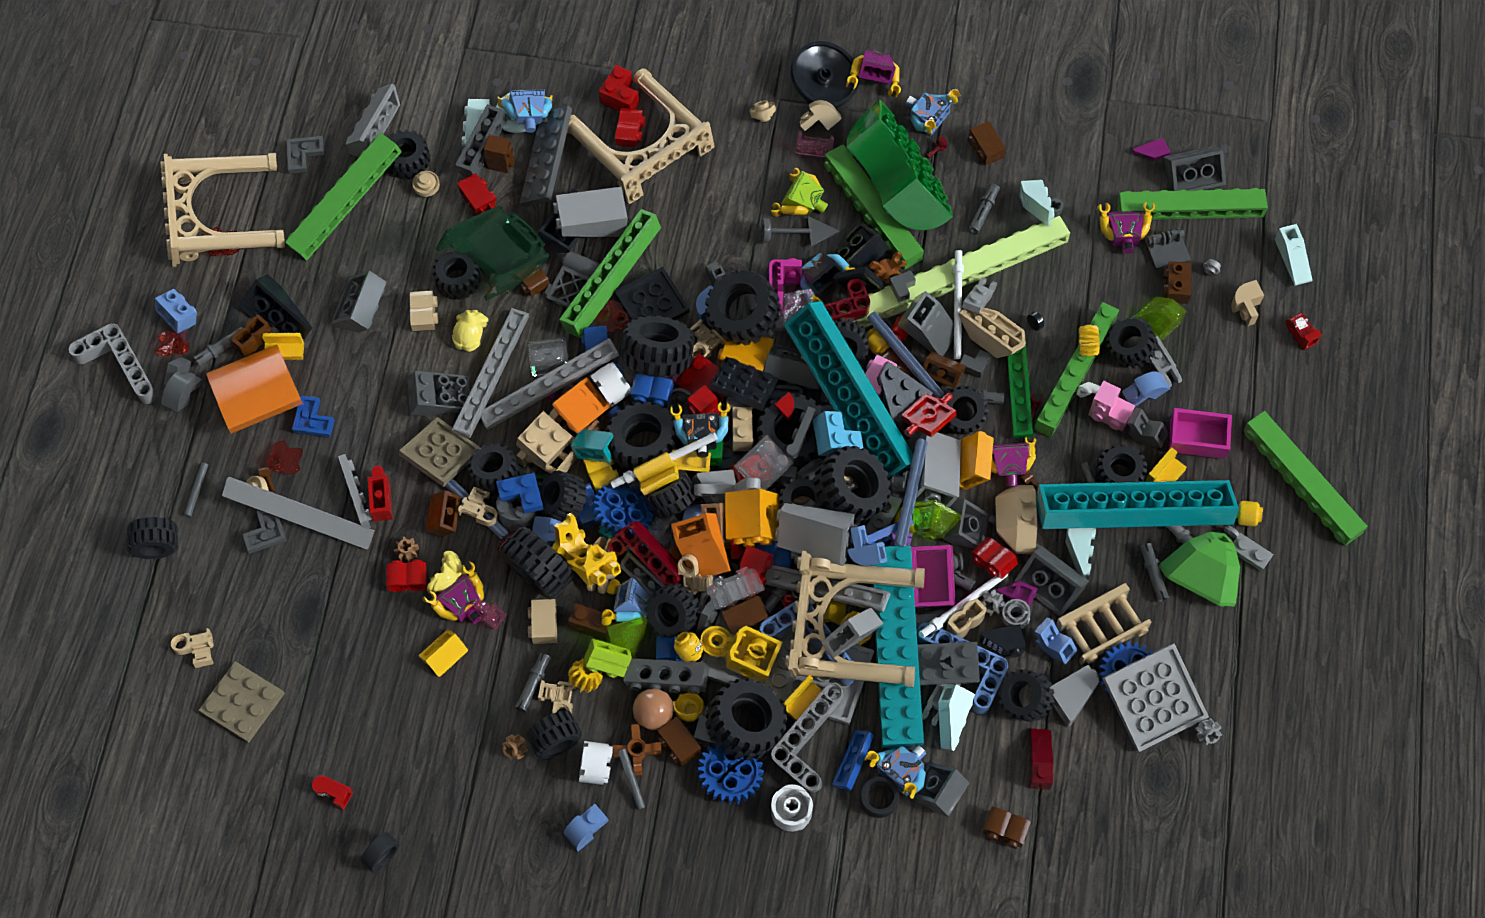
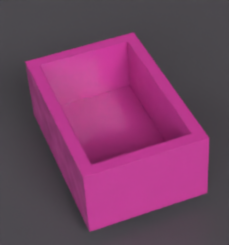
(1200, 433)
(939, 576)

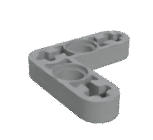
(719, 490)

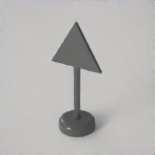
(817, 230)

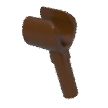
(266, 473)
(1028, 478)

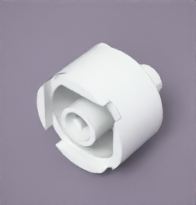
(611, 383)
(594, 762)
(802, 812)

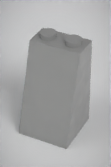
(591, 213)
(940, 470)
(816, 531)

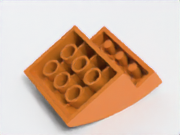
(254, 389)

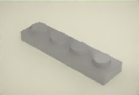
(353, 484)

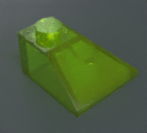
(1162, 315)
(933, 519)
(629, 634)

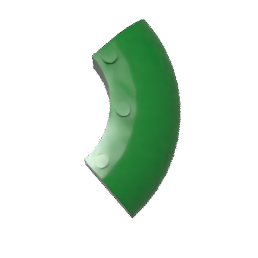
(898, 170)

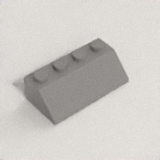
(374, 119)

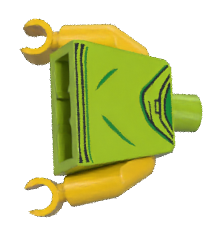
(802, 196)

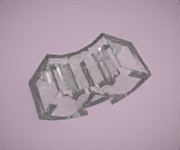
(793, 303)
(737, 587)

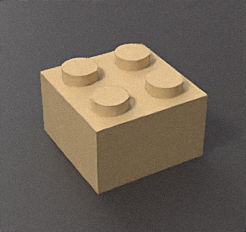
(543, 440)

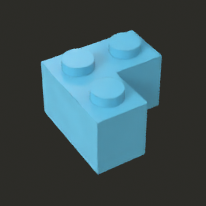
(831, 433)

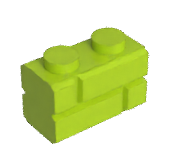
(607, 658)

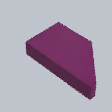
(1153, 150)
(1020, 591)

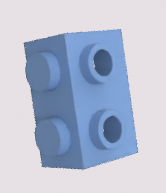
(175, 310)

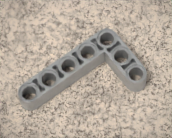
(107, 343)
(805, 734)

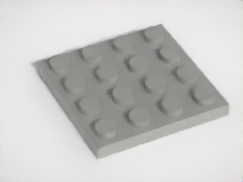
(1155, 697)

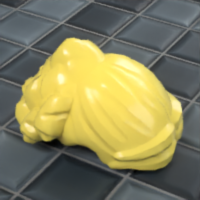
(469, 330)
(450, 573)

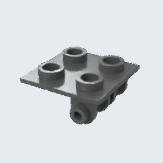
(1167, 247)

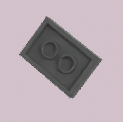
(948, 663)

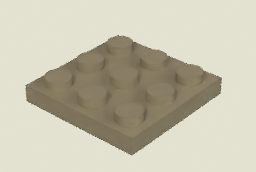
(439, 451)
(241, 701)

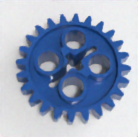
(619, 507)
(1121, 656)
(743, 784)

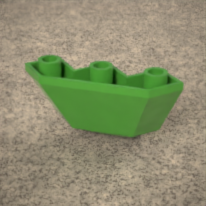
(1206, 567)

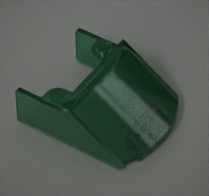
(499, 245)

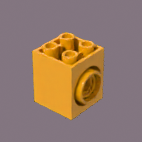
(751, 516)

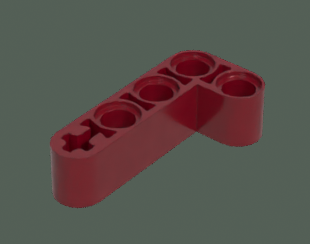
(851, 303)
(647, 556)

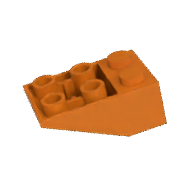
(581, 405)
(702, 539)

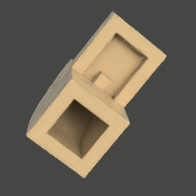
(821, 111)
(1245, 299)

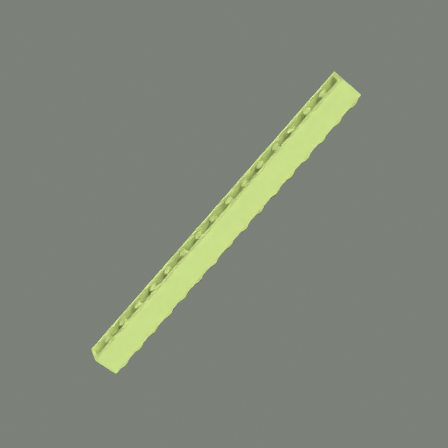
(976, 264)

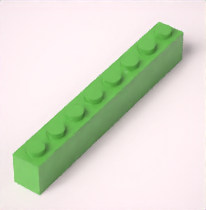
(343, 196)
(868, 201)
(1197, 204)
(610, 273)
(1073, 375)
(1304, 478)

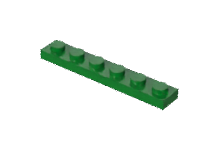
(1020, 394)

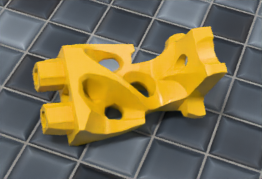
(572, 547)

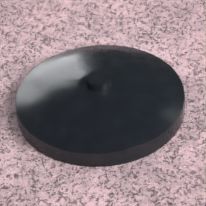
(821, 73)

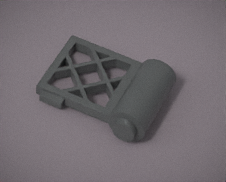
(574, 265)

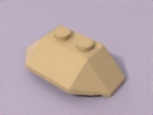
(993, 332)
(1017, 518)

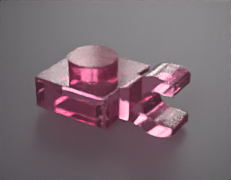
(492, 614)

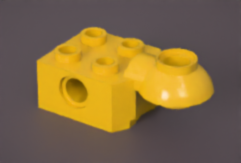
(746, 654)

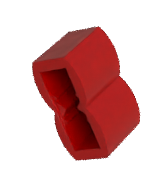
(629, 127)
(994, 558)
(406, 576)

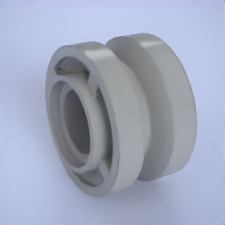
(1016, 605)

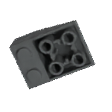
(928, 323)
(437, 393)

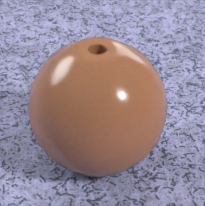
(653, 709)

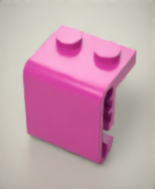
(784, 272)

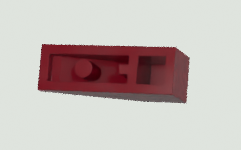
(1041, 759)

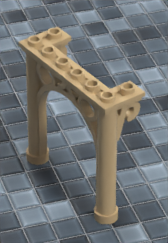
(660, 153)
(188, 244)
(851, 574)

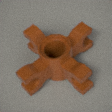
(888, 268)
(653, 748)

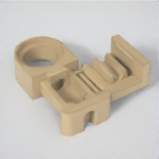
(706, 340)
(476, 504)
(690, 580)
(196, 645)
(558, 695)

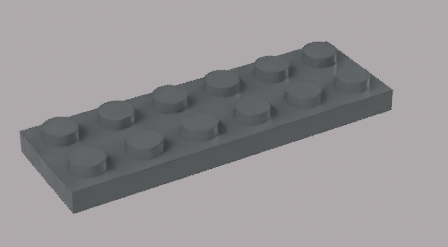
(546, 157)

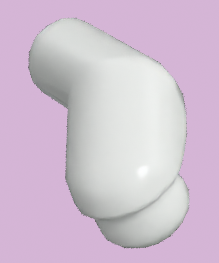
(1087, 389)

